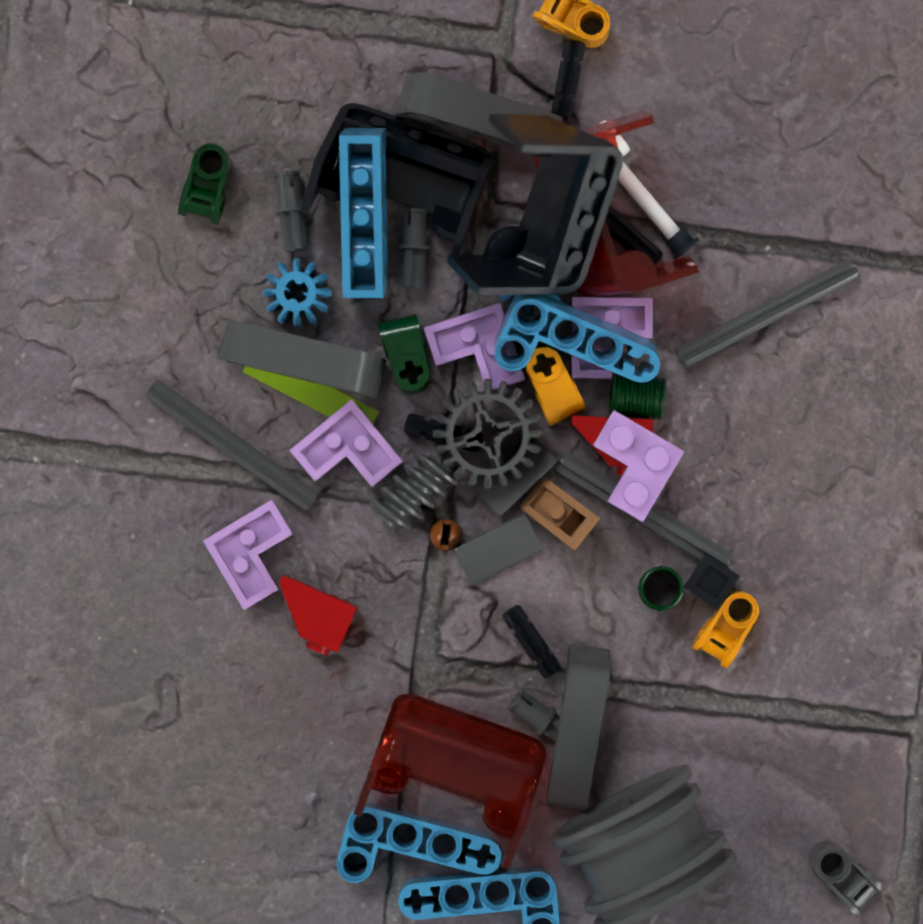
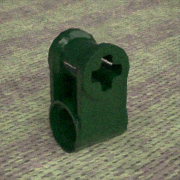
(205, 186)
(405, 347)

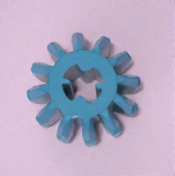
(301, 279)

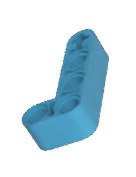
(578, 344)
(420, 847)
(478, 901)

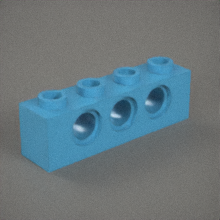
(363, 212)

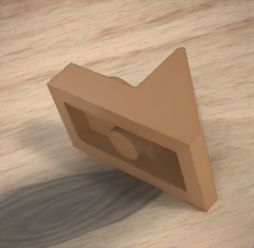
(559, 513)

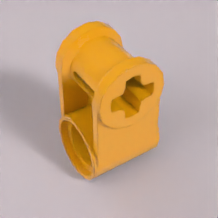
(569, 17)
(557, 390)
(726, 630)

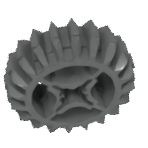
(498, 466)

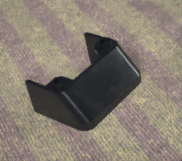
(421, 170)
(560, 217)

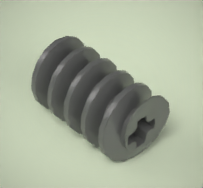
(412, 493)

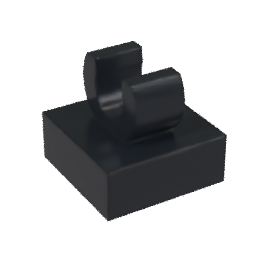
(711, 581)

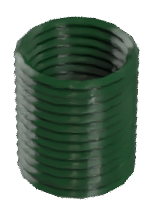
(637, 398)
(679, 583)

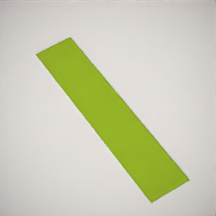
(317, 396)

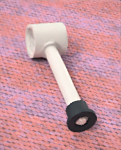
(678, 239)

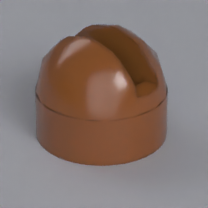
(437, 532)

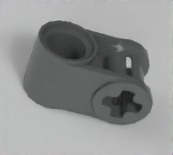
(848, 881)

